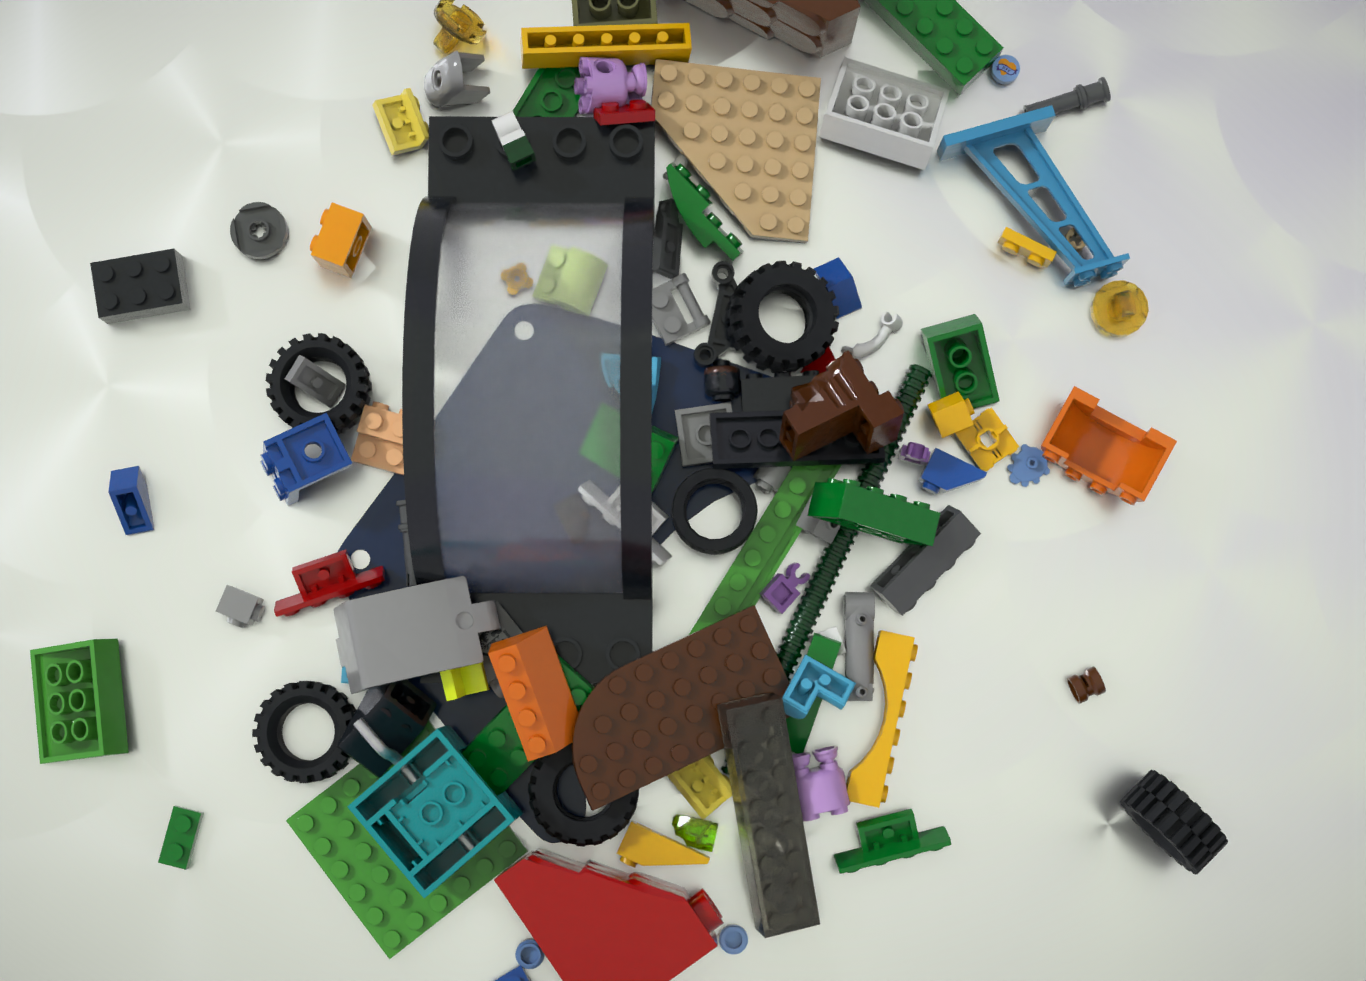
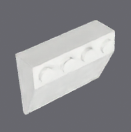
(884, 113)

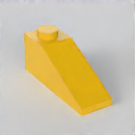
(652, 848)

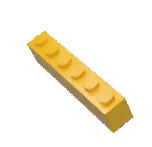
(630, 43)

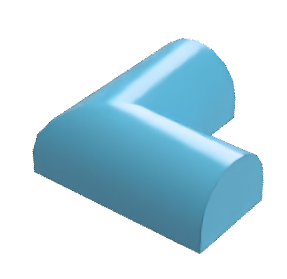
(815, 680)

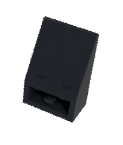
(395, 714)

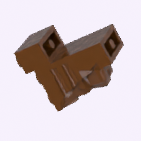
(837, 405)

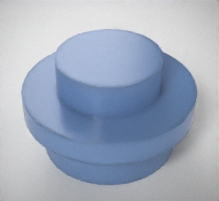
(529, 954)

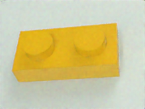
(1035, 252)

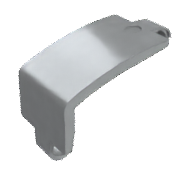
(411, 632)

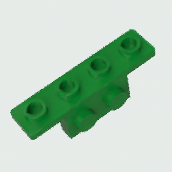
(890, 839)

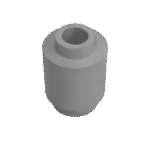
(771, 477)

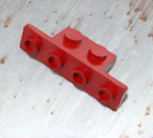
(326, 579)

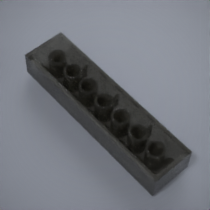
(768, 814)

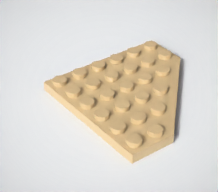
(746, 139)

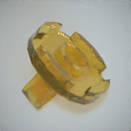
(457, 25)
(1119, 308)

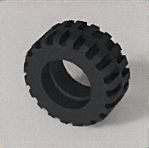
(809, 294)
(562, 824)

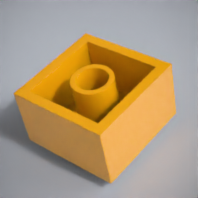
(340, 239)

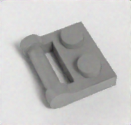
(667, 314)

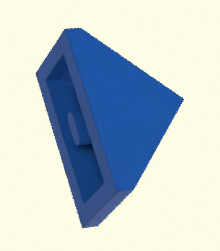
(842, 284)

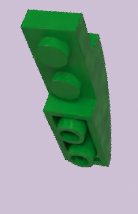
(692, 203)

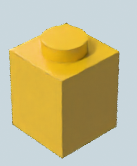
(951, 414)

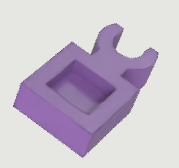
(914, 453)
(781, 589)

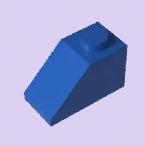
(948, 473)
(131, 500)

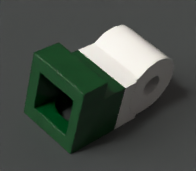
(513, 141)

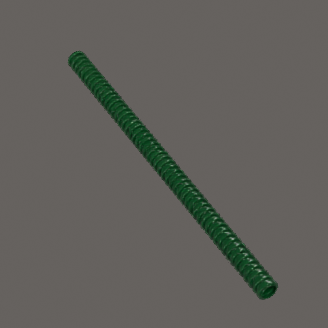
(836, 551)

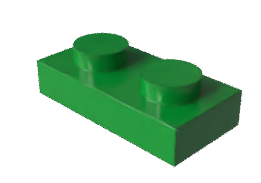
(180, 837)

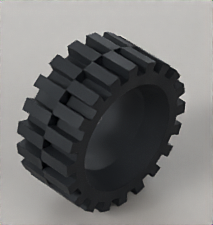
(319, 349)
(271, 724)
(1174, 821)

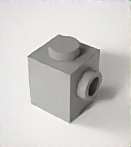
(817, 527)
(240, 606)

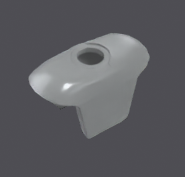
(452, 87)

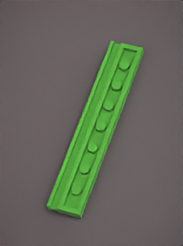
(765, 546)

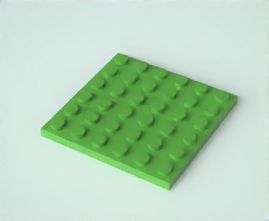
(371, 880)

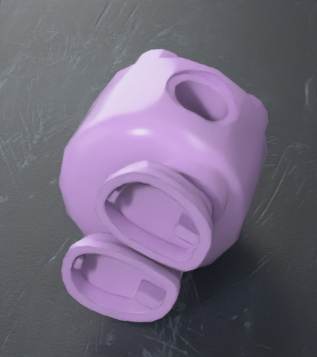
(608, 81)
(820, 787)

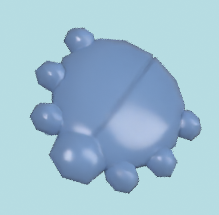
(1028, 466)

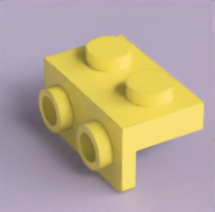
(402, 122)
(702, 785)

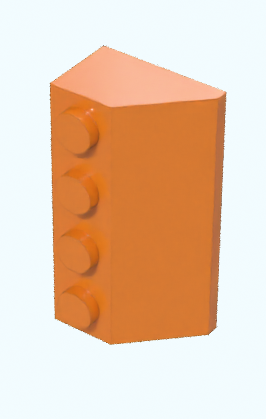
(535, 691)

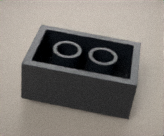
(140, 286)

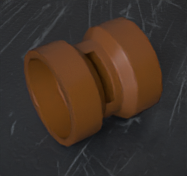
(1086, 685)

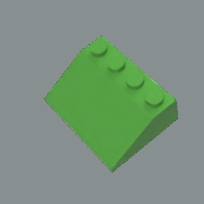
(79, 700)

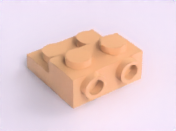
(380, 439)

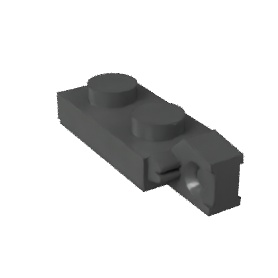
(667, 240)

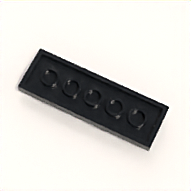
(754, 442)

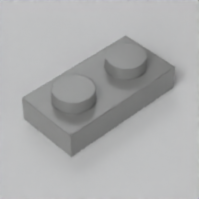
(314, 381)

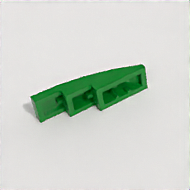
(824, 651)

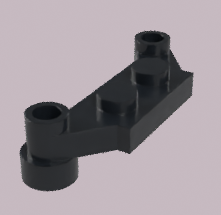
(718, 337)

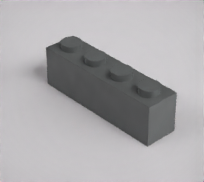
(921, 566)

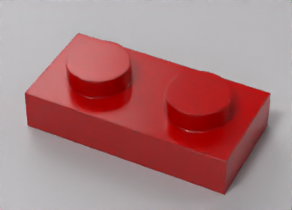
(634, 112)

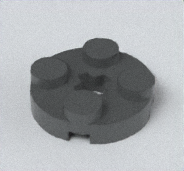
(245, 222)

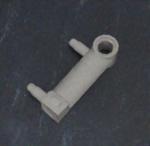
(859, 643)

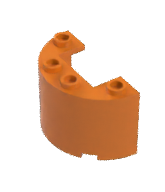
(1105, 449)

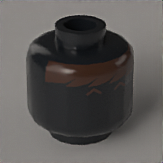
(722, 381)

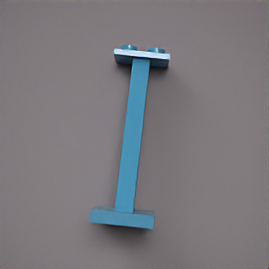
(1021, 131)

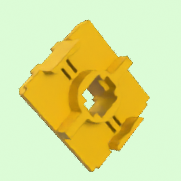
(997, 431)

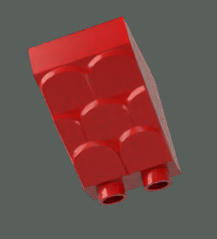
(607, 921)

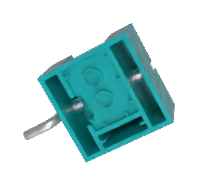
(431, 808)

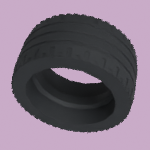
(736, 484)

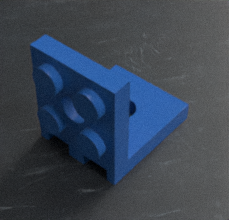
(292, 468)

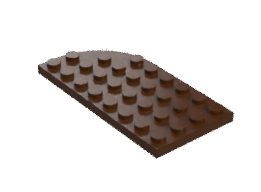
(664, 706)

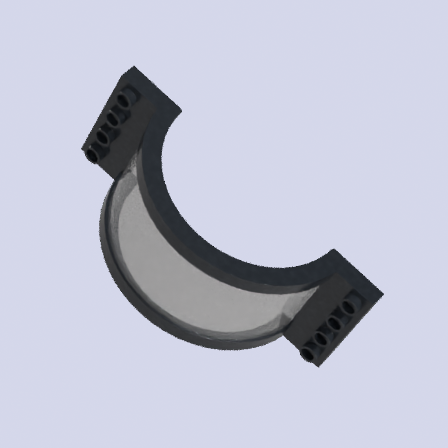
(535, 380)

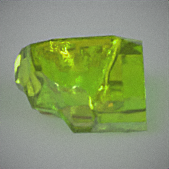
(695, 831)

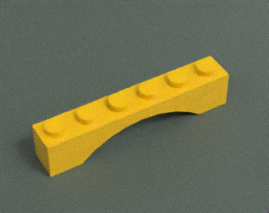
(892, 660)

